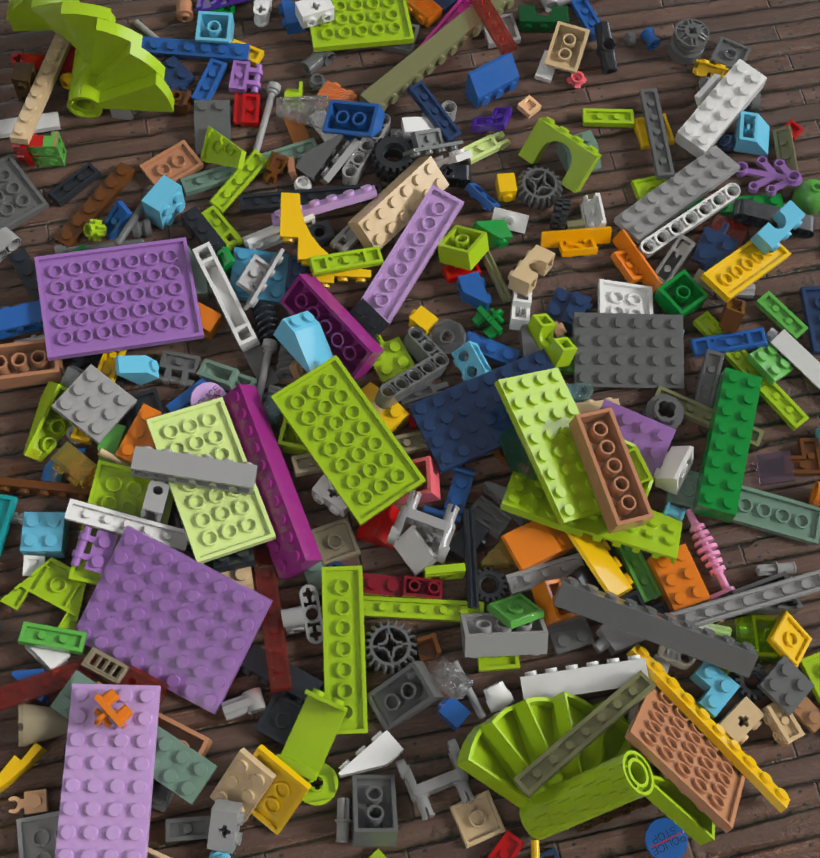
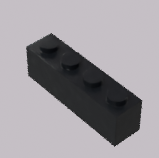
(256, 665)

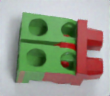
(42, 150)

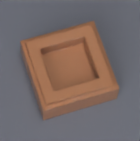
(291, 168)

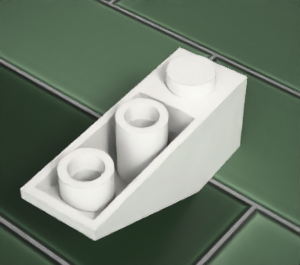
(377, 755)

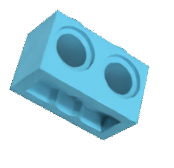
(475, 360)

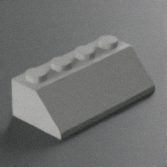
(487, 636)

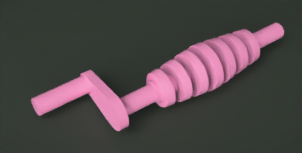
(710, 555)

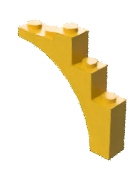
(294, 229)

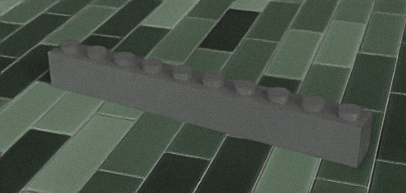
(655, 627)

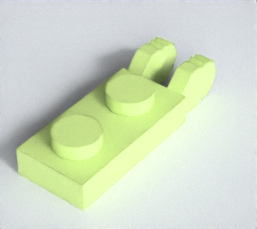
(487, 146)

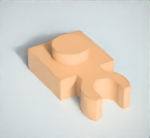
(33, 802)

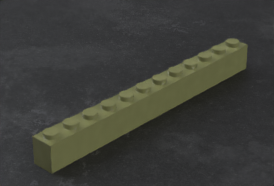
(428, 56)

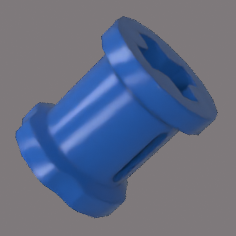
(650, 38)

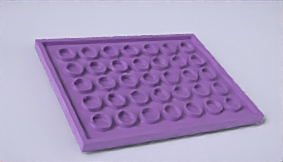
(117, 298)
(173, 618)

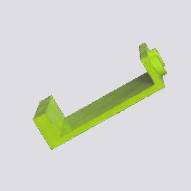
(313, 734)

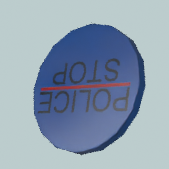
(665, 839)

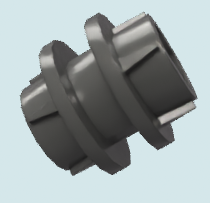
(665, 404)

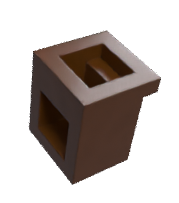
(182, 101)

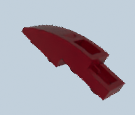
(402, 586)

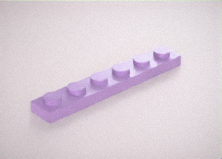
(333, 202)

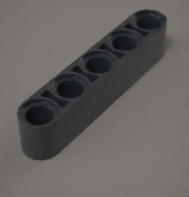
(759, 214)

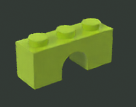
(558, 349)

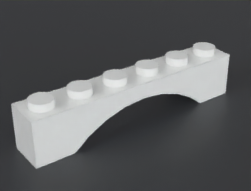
(226, 297)

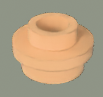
(559, 329)

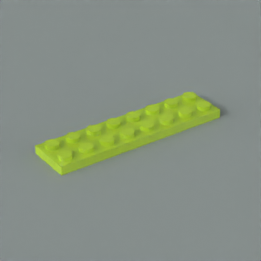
(345, 644)

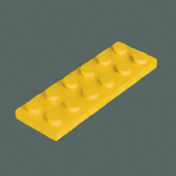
(742, 269)

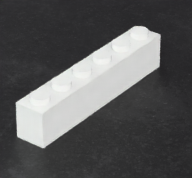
(582, 680)

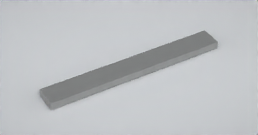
(751, 599)

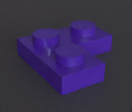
(496, 122)

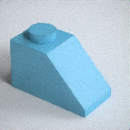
(137, 368)

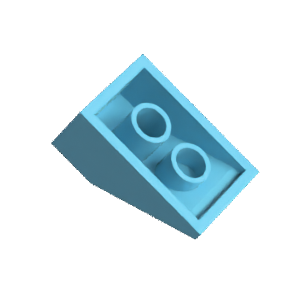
(304, 340)

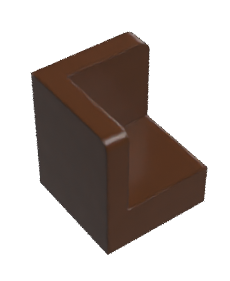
(428, 647)

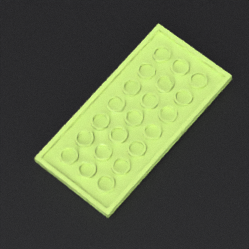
(212, 518)

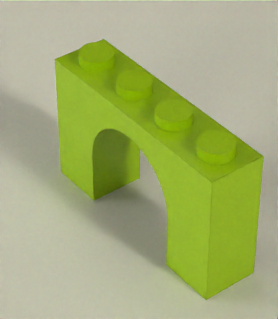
(583, 156)

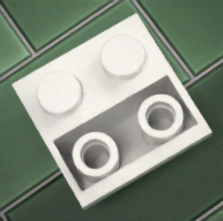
(418, 548)

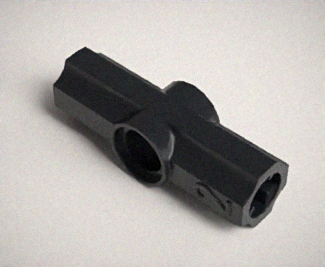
(604, 39)

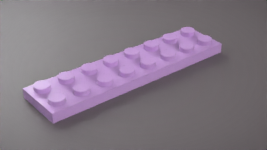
(412, 252)

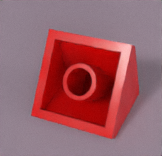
(378, 528)

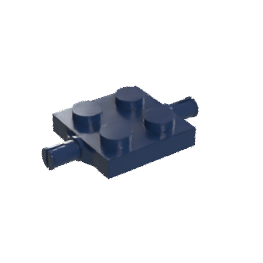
(177, 75)
(713, 247)

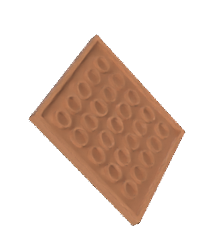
(686, 758)

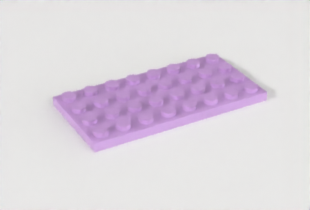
(108, 775)

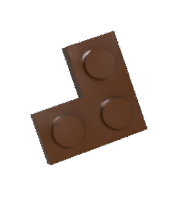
(809, 458)

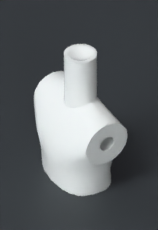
(498, 697)

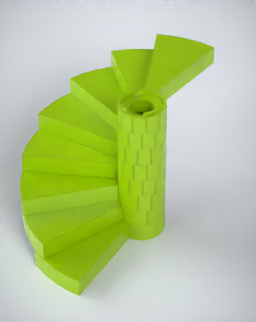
(108, 58)
(593, 783)

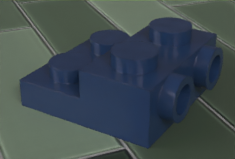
(565, 304)

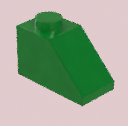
(497, 232)

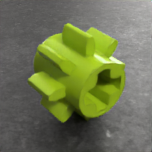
(95, 230)

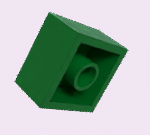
(680, 295)

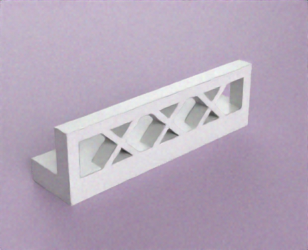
(269, 236)

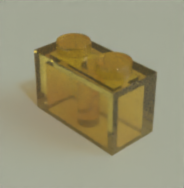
(74, 464)

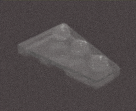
(303, 109)

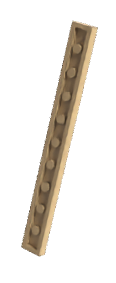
(40, 91)

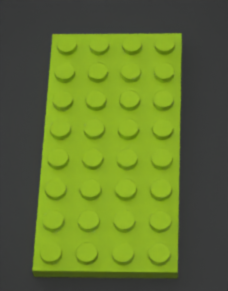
(541, 414)
(348, 439)

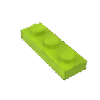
(608, 117)

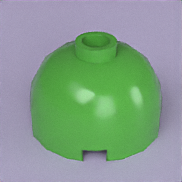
(807, 196)

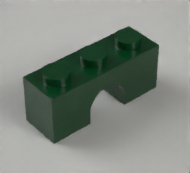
(530, 22)

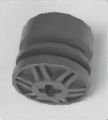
(688, 41)

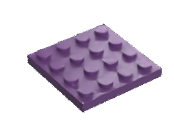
(649, 435)

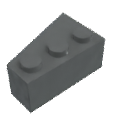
(791, 606)

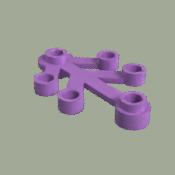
(788, 178)

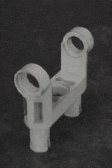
(443, 527)
(420, 792)

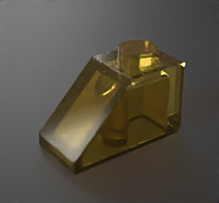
(498, 558)

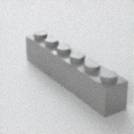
(193, 470)

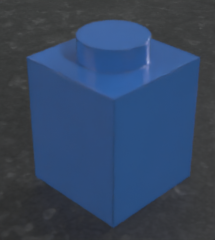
(452, 712)

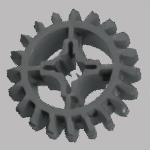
(542, 179)
(380, 648)

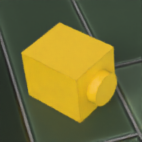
(506, 187)
(422, 319)

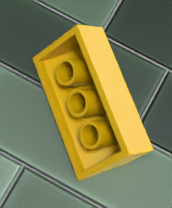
(602, 564)

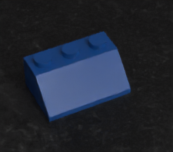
(492, 80)
(353, 118)

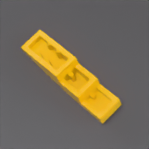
(17, 768)

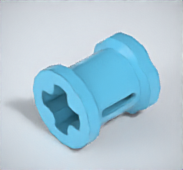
(673, 511)

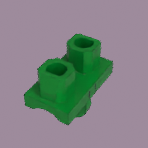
(483, 316)

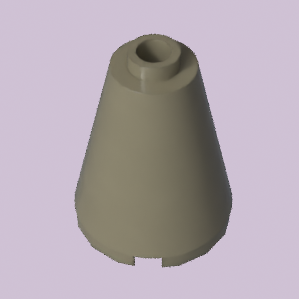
(39, 724)

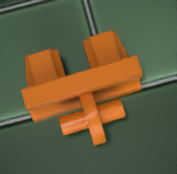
(106, 701)

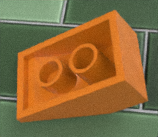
(536, 544)
(544, 596)

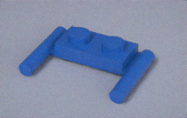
(457, 494)

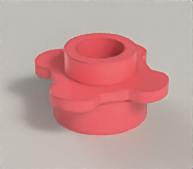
(576, 80)

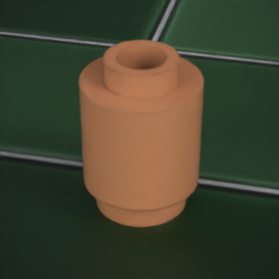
(184, 10)

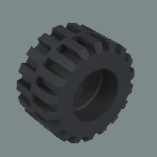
(390, 147)

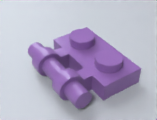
(240, 75)
(101, 550)

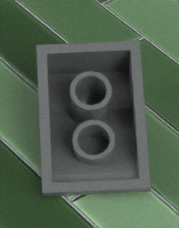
(212, 114)
(404, 695)
(374, 810)

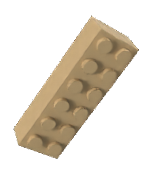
(396, 203)

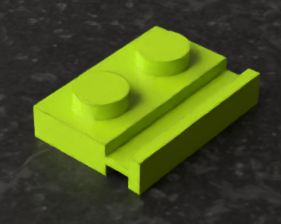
(445, 572)

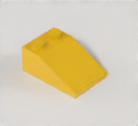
(394, 416)

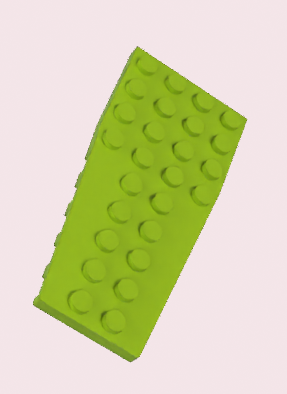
(658, 536)

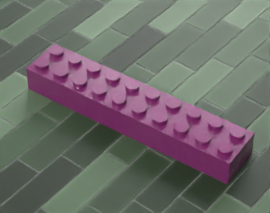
(294, 545)

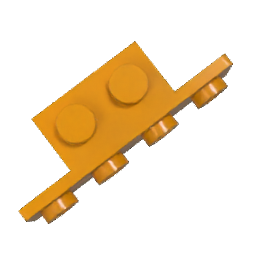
(576, 241)

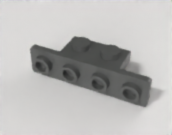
(428, 141)

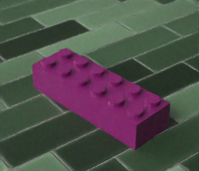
(343, 333)

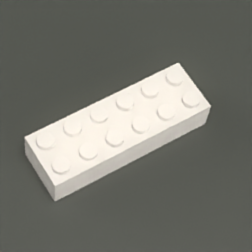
(720, 109)

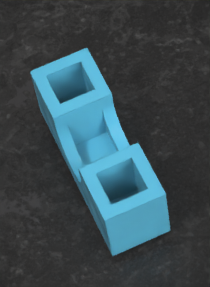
(768, 237)

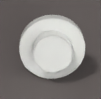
(302, 183)

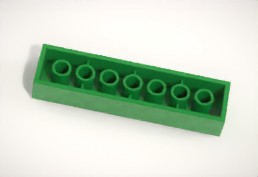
(727, 445)

